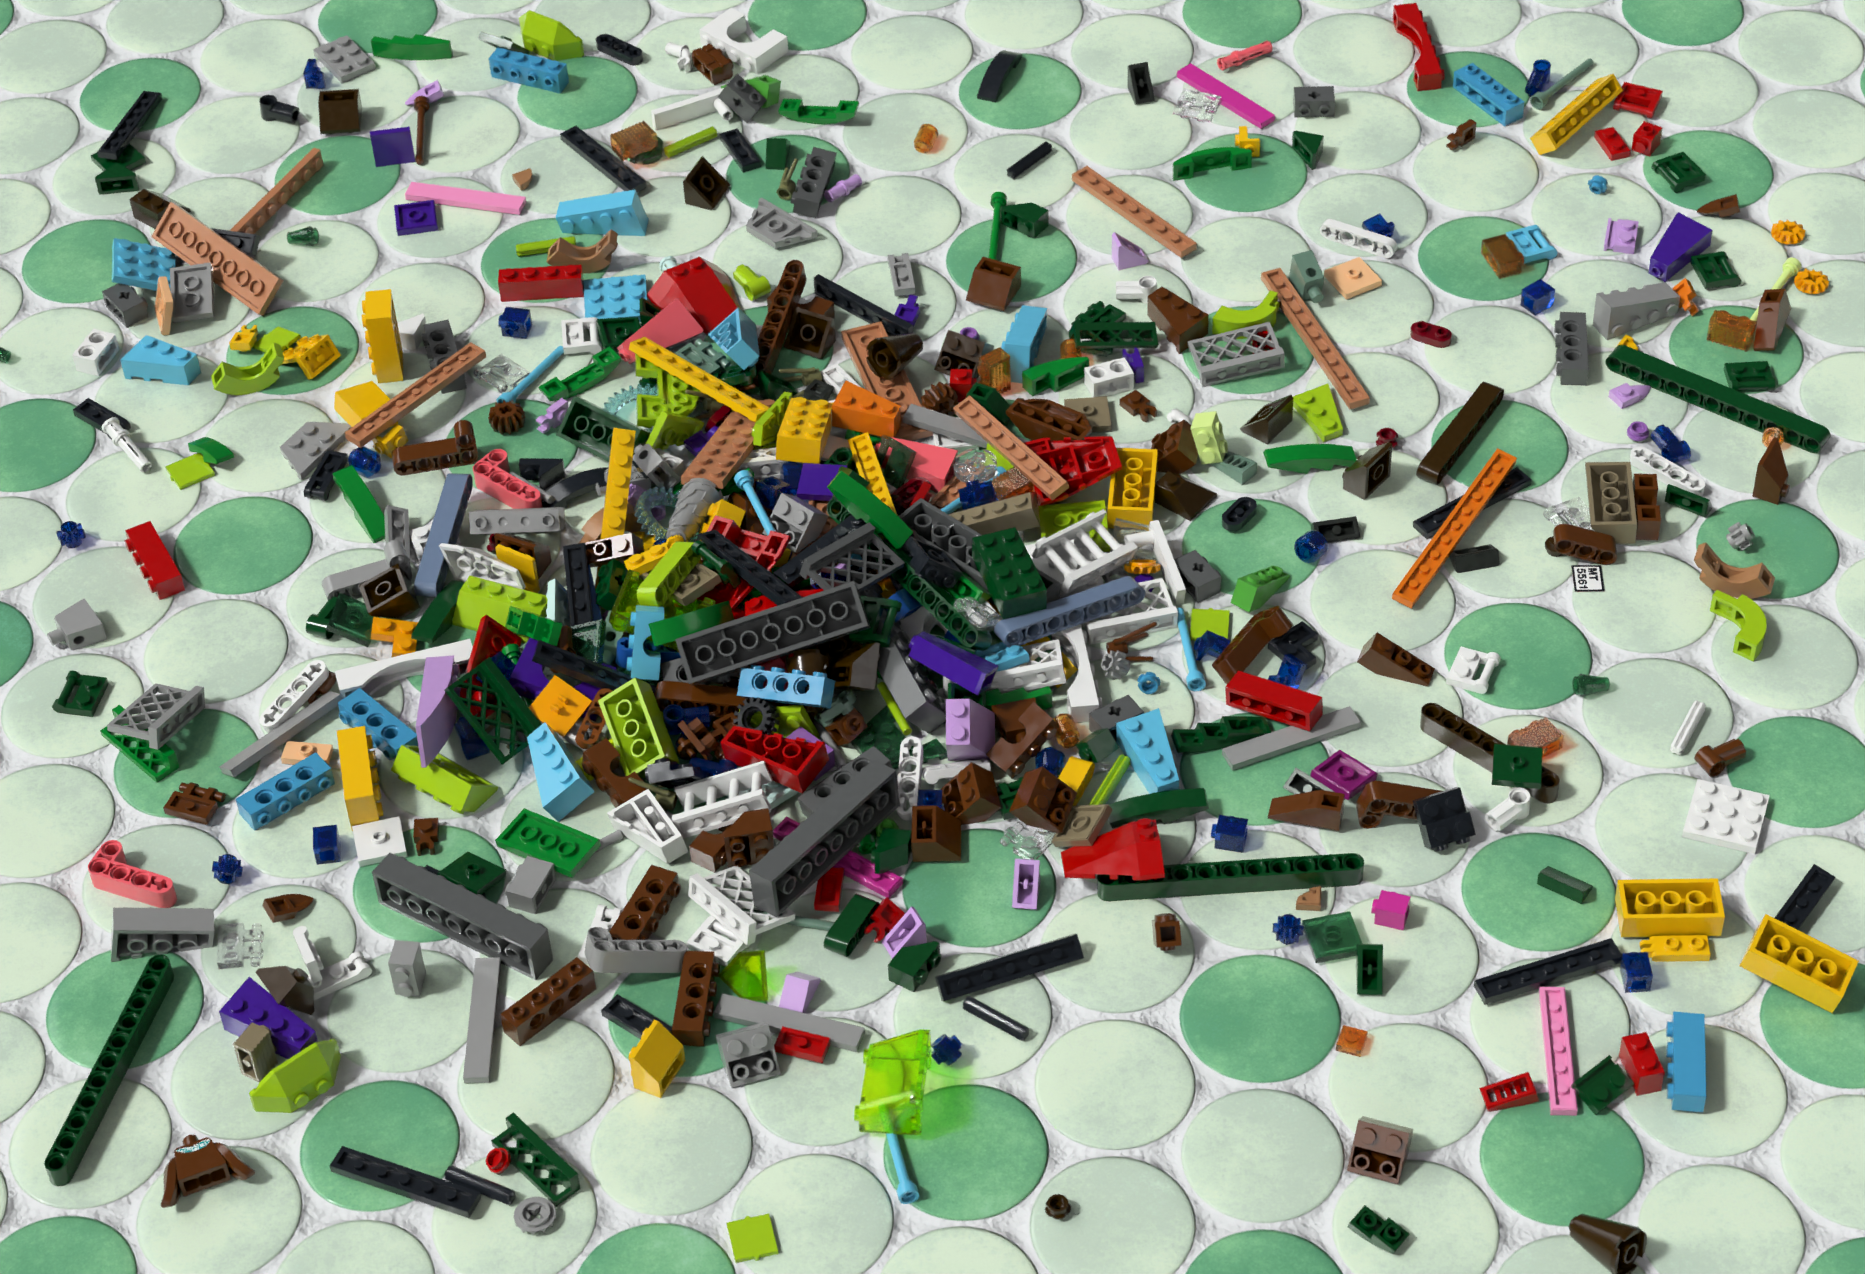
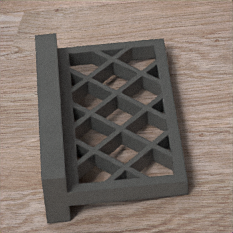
(856, 543)

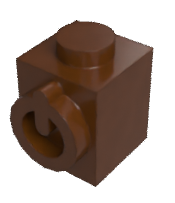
(846, 727)
(1166, 931)

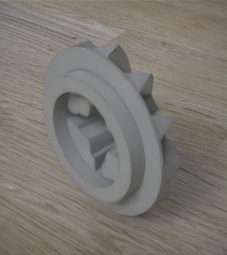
(533, 1206)

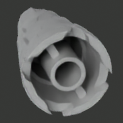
(692, 508)

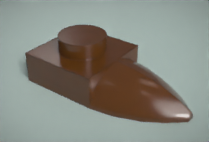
(1724, 206)
(285, 906)

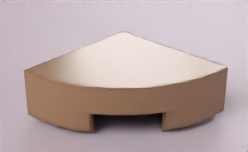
(523, 178)
(1310, 900)

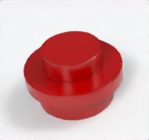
(498, 1160)

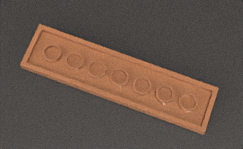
(232, 267)
(895, 389)
(724, 450)

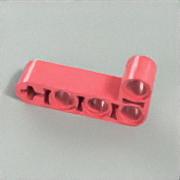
(493, 478)
(112, 874)

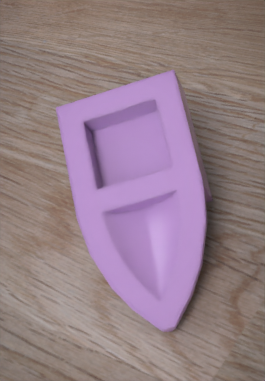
(432, 92)
(1627, 395)

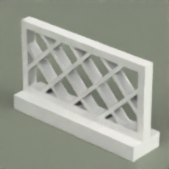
(1113, 628)
(1033, 673)
(728, 910)

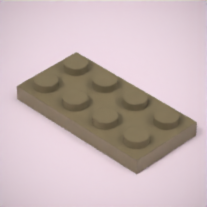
(694, 585)

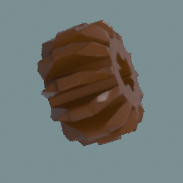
(940, 398)
(506, 417)

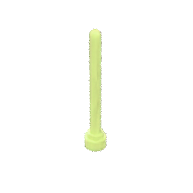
(1790, 268)

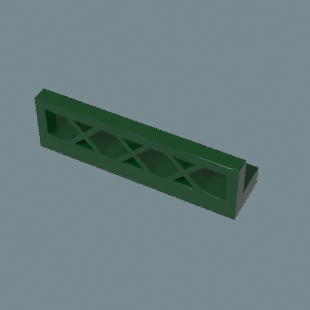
(1116, 331)
(541, 1152)

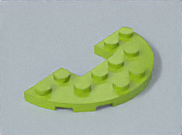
(670, 394)

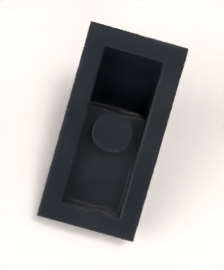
(545, 470)

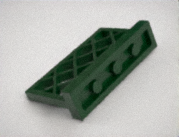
(507, 702)

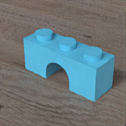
(643, 663)

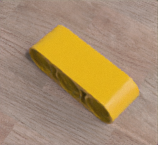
(1077, 775)

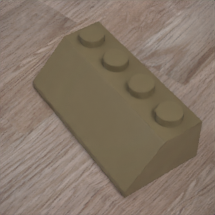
(1612, 500)
(1003, 514)

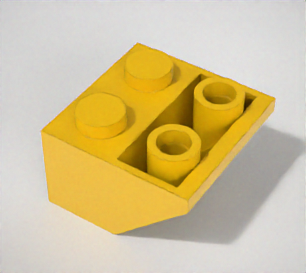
(656, 1060)

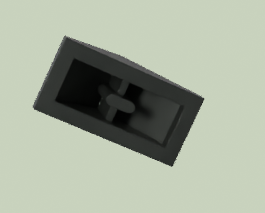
(1140, 83)

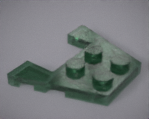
(887, 739)

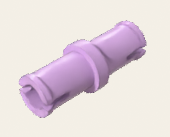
(843, 188)

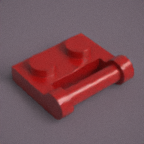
(1639, 95)

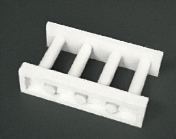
(1088, 570)
(724, 812)

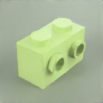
(1209, 437)

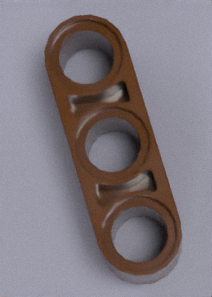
(1585, 544)

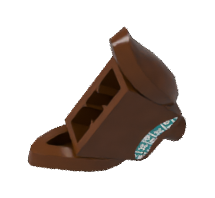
(199, 1167)

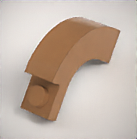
(591, 258)
(593, 526)
(1734, 581)

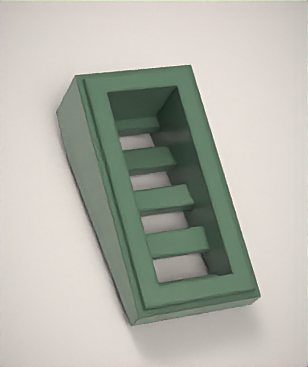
(1242, 472)

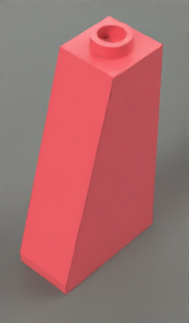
(667, 329)
(930, 462)

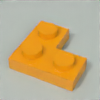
(395, 631)

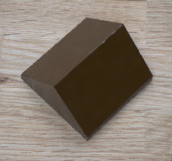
(704, 185)
(810, 333)
(1270, 420)

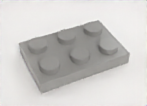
(344, 59)
(192, 292)

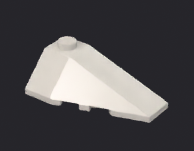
(477, 563)

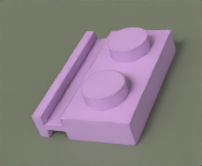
(1621, 236)

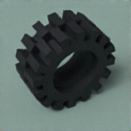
(753, 706)

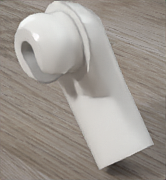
(1177, 415)

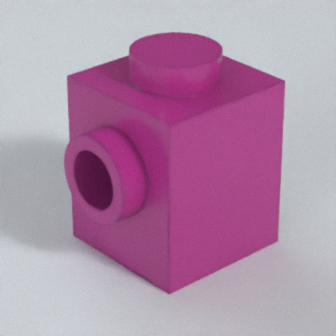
(1391, 909)

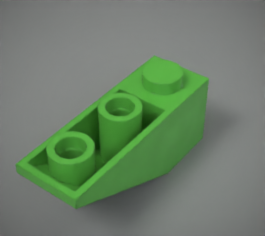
(767, 87)
(1258, 587)

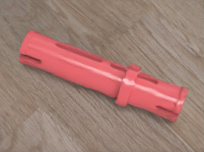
(1236, 58)

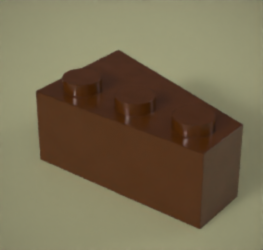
(1176, 318)

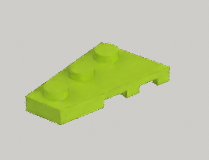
(1319, 412)
(769, 424)
(673, 430)
(790, 719)

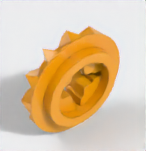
(1786, 237)
(1808, 286)
(1142, 566)

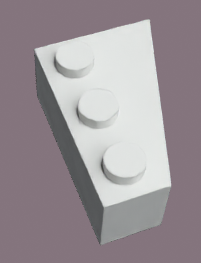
(649, 827)

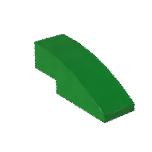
(1054, 374)

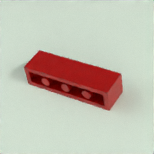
(541, 283)
(154, 560)
(1274, 700)

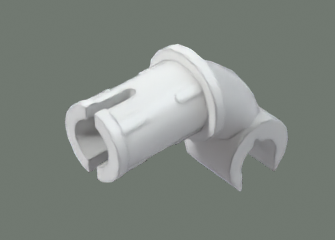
(683, 53)

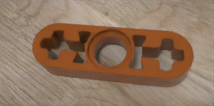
(587, 723)

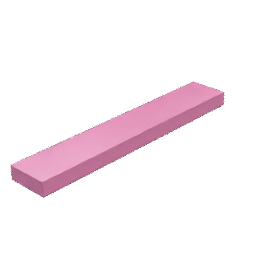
(466, 198)
(1557, 1051)

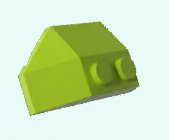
(549, 37)
(298, 1079)

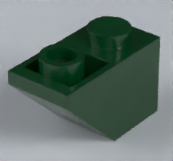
(1025, 218)
(990, 400)
(891, 849)
(913, 964)

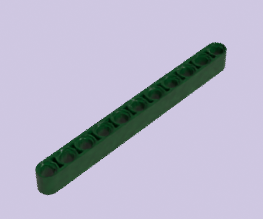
(1716, 398)
(926, 592)
(1238, 877)
(109, 1071)

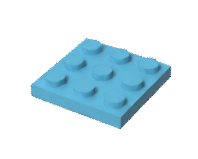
(140, 263)
(614, 296)

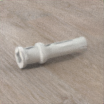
(121, 438)

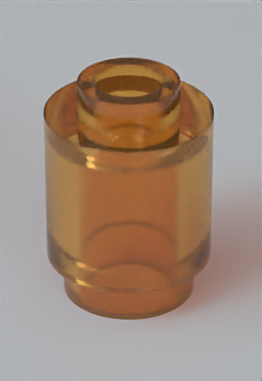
(925, 138)
(1068, 349)
(1067, 733)

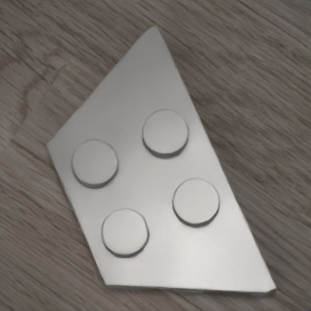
(777, 226)
(310, 443)

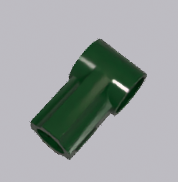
(317, 623)

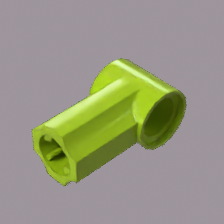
(753, 284)

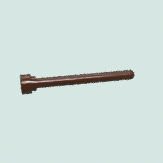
(421, 105)

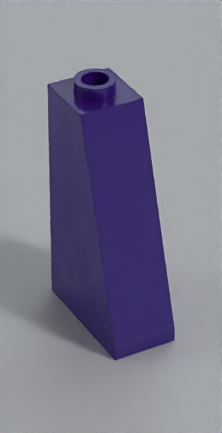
(1680, 242)
(953, 662)

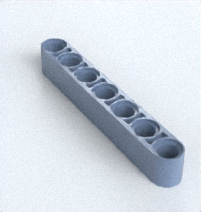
(444, 530)
(1070, 611)

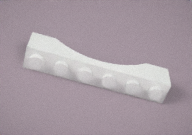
(377, 674)
(1083, 692)

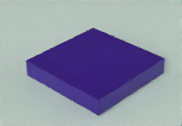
(392, 146)
(415, 218)
(815, 480)

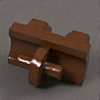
(692, 731)

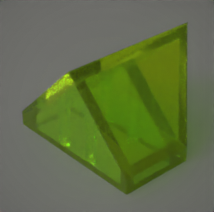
(747, 975)

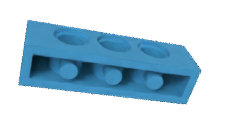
(818, 695)
(386, 729)
(285, 791)

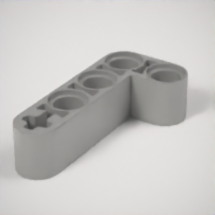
(348, 581)
(632, 956)

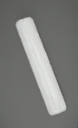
(1687, 727)

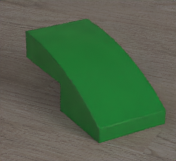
(212, 450)

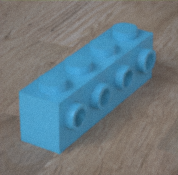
(528, 70)
(1488, 94)
(1687, 1061)

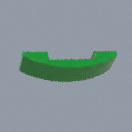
(818, 115)
(1210, 159)
(584, 379)
(689, 623)

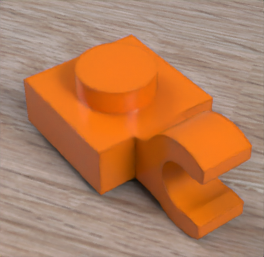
(1686, 293)

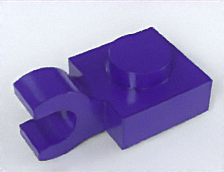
(909, 311)
(1136, 364)
(698, 440)

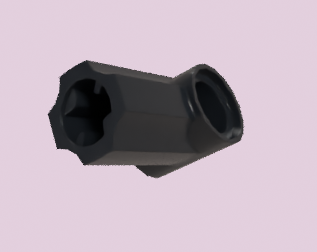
(273, 110)

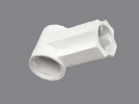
(1136, 289)
(1514, 807)

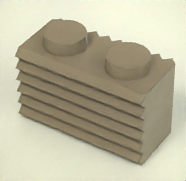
(255, 1052)

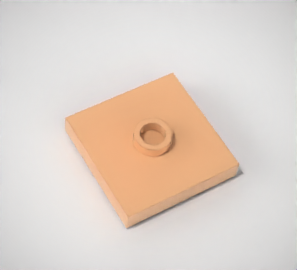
(1352, 278)
(164, 305)

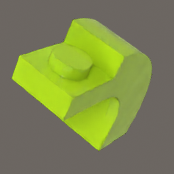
(1229, 319)
(249, 379)
(1747, 617)

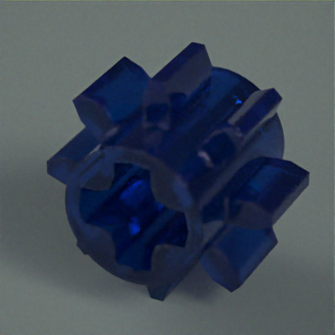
(71, 534)
(227, 869)
(1288, 929)
(946, 1049)

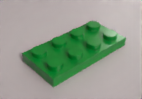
(548, 841)

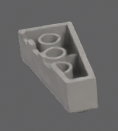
(1634, 308)
(160, 930)

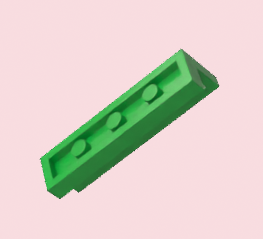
(162, 756)

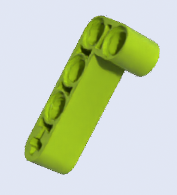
(667, 577)

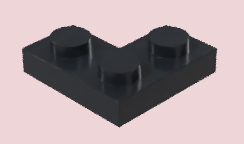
(1295, 643)

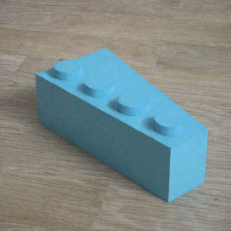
(601, 213)
(738, 338)
(1024, 339)
(1149, 751)
(557, 773)

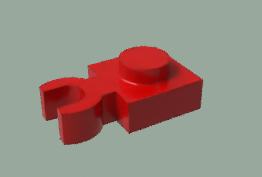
(885, 918)

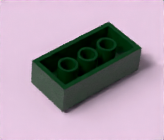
(593, 426)
(1009, 573)

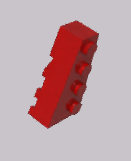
(788, 760)

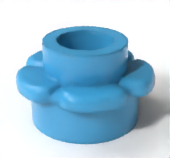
(1598, 184)
(1148, 688)

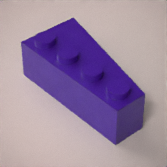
(257, 1005)

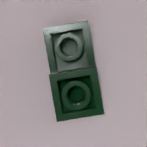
(1375, 1230)

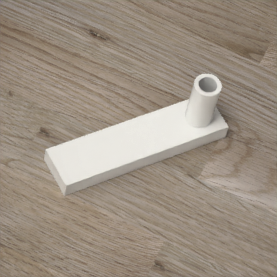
(690, 109)
(1157, 539)

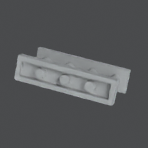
(517, 520)

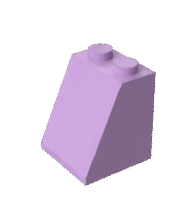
(968, 730)

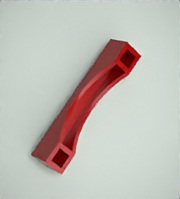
(1410, 24)

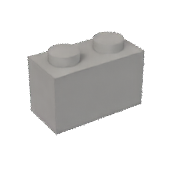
(530, 884)
(407, 968)

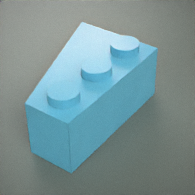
(161, 361)

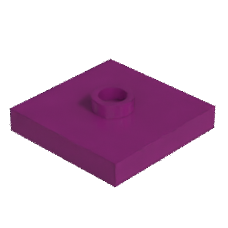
(1343, 774)

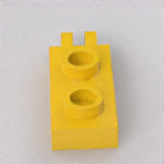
(1676, 948)

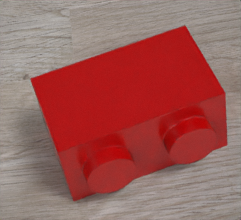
(1641, 1063)

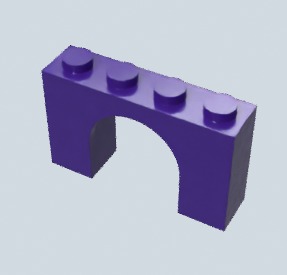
(530, 681)

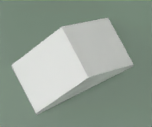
(411, 332)

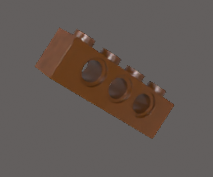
(647, 905)
(694, 998)
(548, 1001)

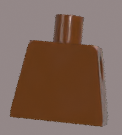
(1007, 719)

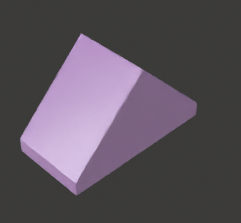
(1126, 254)
(1026, 883)
(907, 932)
(798, 991)

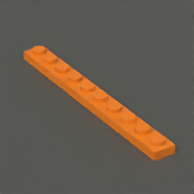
(1454, 528)

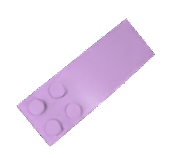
(436, 709)

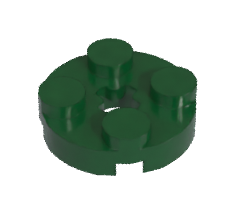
(736, 375)

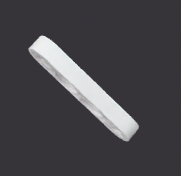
(1381, 245)
(1645, 460)
(293, 695)
(906, 778)

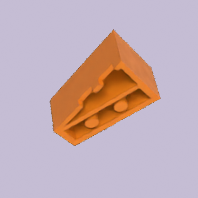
(865, 412)

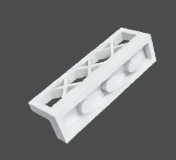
(763, 463)

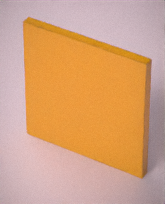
(559, 705)

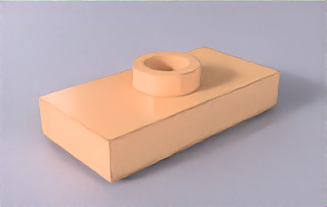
(297, 751)

